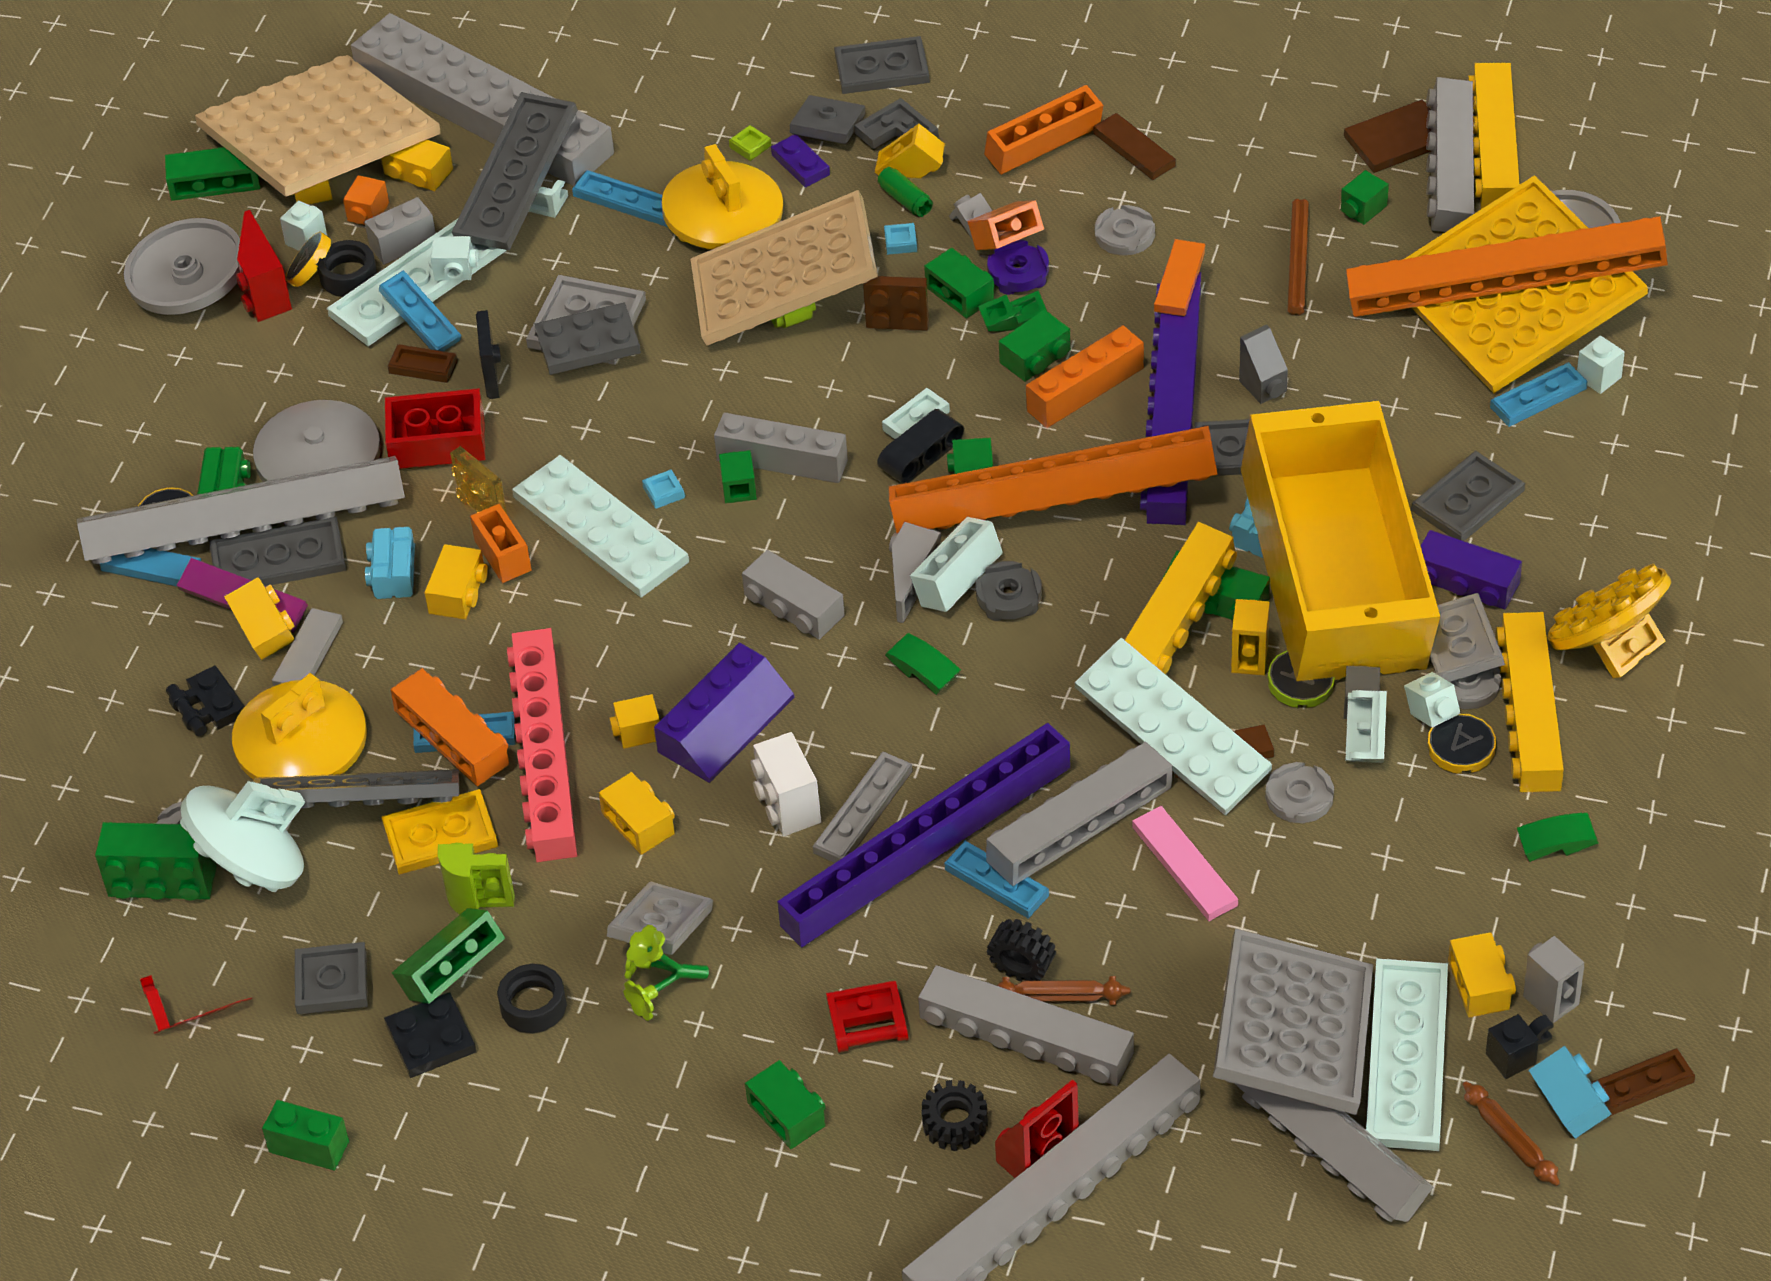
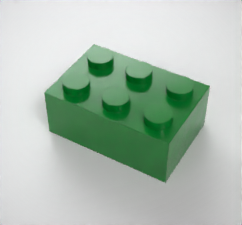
(152, 862)

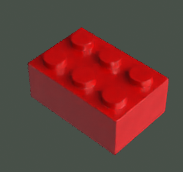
(431, 425)

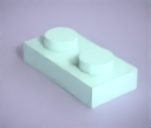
(913, 412)

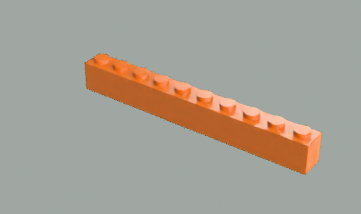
(1507, 266)
(1055, 480)

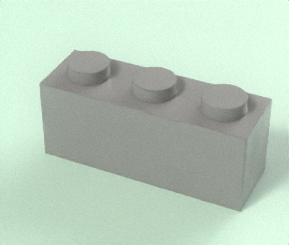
(793, 594)

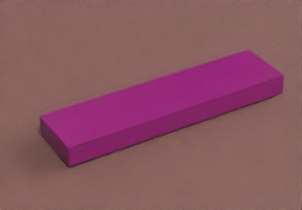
(215, 583)

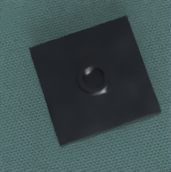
(488, 353)

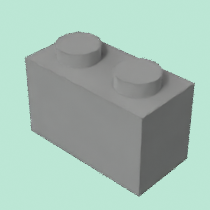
(399, 230)
(1553, 978)

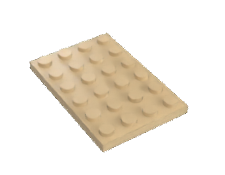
(783, 267)

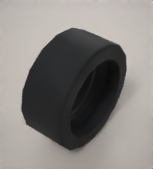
(344, 252)
(525, 977)

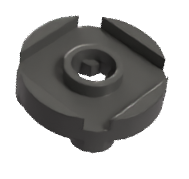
(1013, 605)

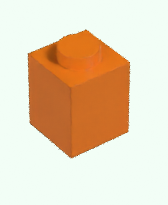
(365, 199)

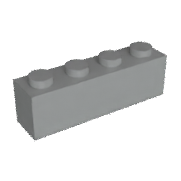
(784, 447)

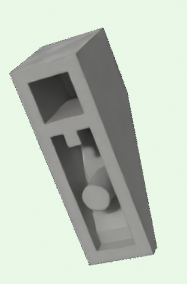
(908, 551)

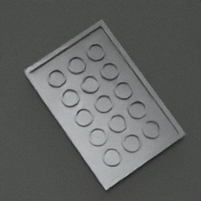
(1294, 1021)

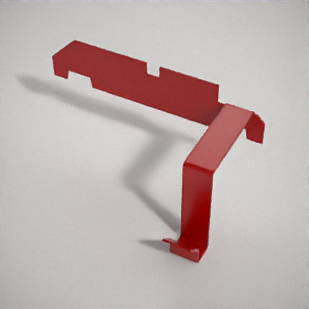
(158, 1009)

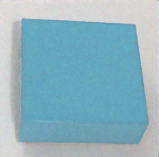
(900, 238)
(663, 489)

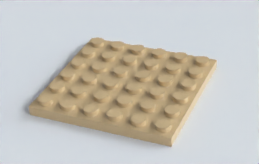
(317, 125)

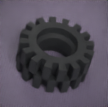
(1021, 950)
(957, 1132)

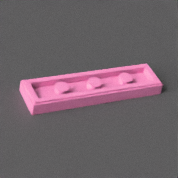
(1185, 863)

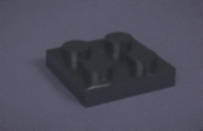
(430, 1035)

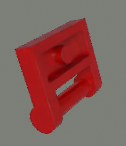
(866, 1006)

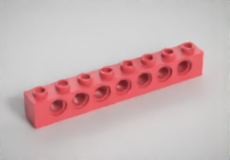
(543, 746)

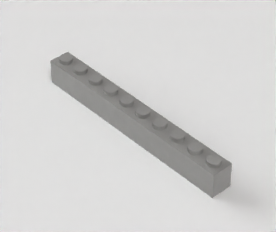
(240, 508)
(1061, 1176)

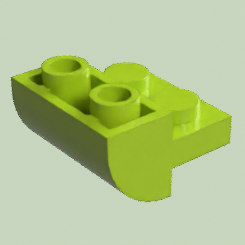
(475, 879)

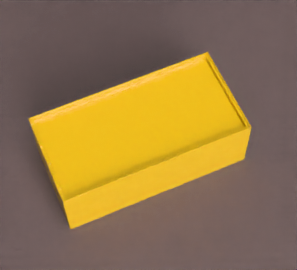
(1339, 541)

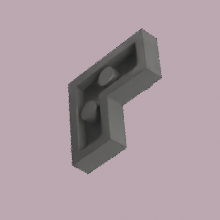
(891, 122)

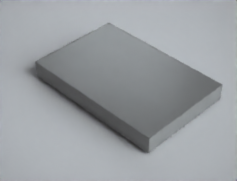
(1464, 640)
(667, 909)

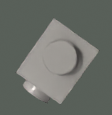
(969, 208)

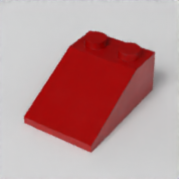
(260, 273)
(1038, 1131)

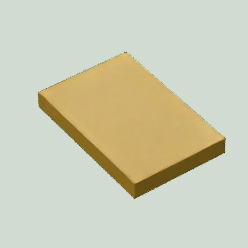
(419, 830)

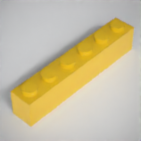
(1494, 132)
(1182, 595)
(1531, 703)

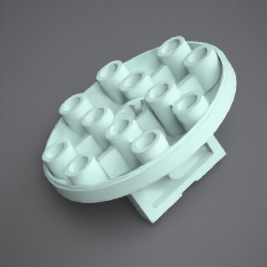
(246, 832)

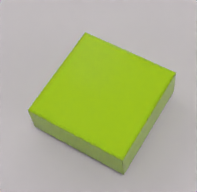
(750, 143)

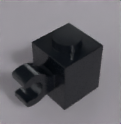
(1514, 1044)

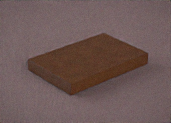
(1391, 136)

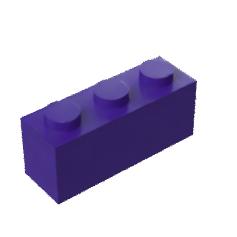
(1470, 569)

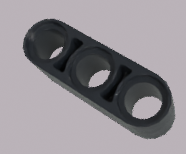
(920, 446)

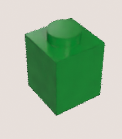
(1364, 197)
(737, 476)

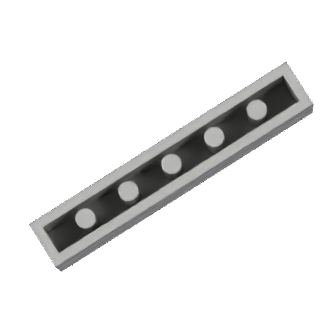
(1451, 153)
(1078, 813)
(1026, 1025)
(1347, 1151)

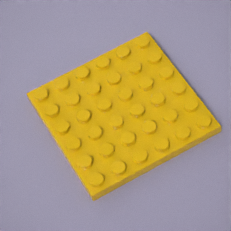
(1519, 329)

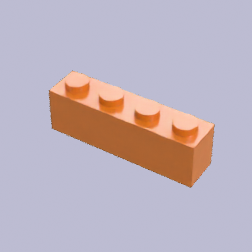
(1043, 129)
(1084, 376)
(450, 726)

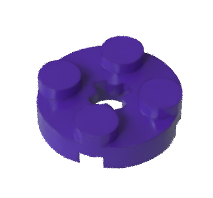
(1033, 269)

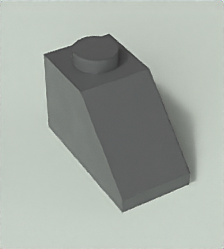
(1262, 365)

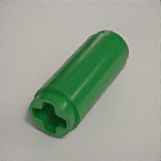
(905, 192)

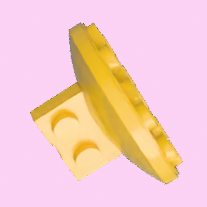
(720, 201)
(1615, 620)
(299, 730)

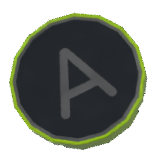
(1292, 692)

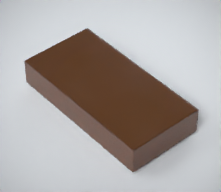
(422, 363)

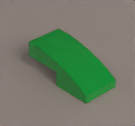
(1006, 315)
(924, 661)
(1565, 832)

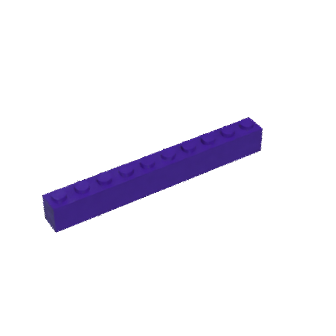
(1172, 399)
(923, 835)

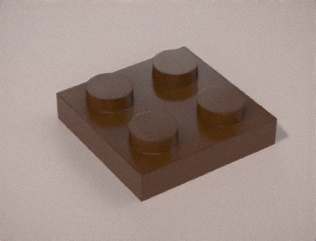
(896, 303)

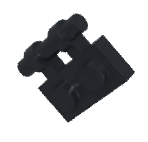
(214, 695)

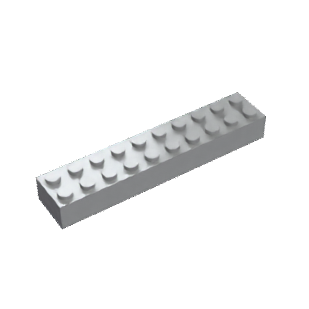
(469, 91)

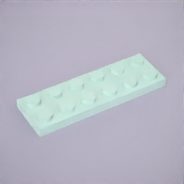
(367, 312)
(600, 526)
(1174, 724)
(1407, 1054)

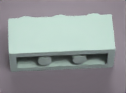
(956, 564)

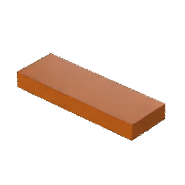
(1179, 277)

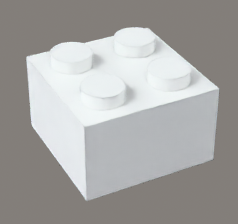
(786, 784)

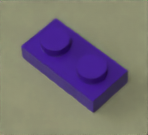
(800, 160)

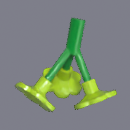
(644, 953)

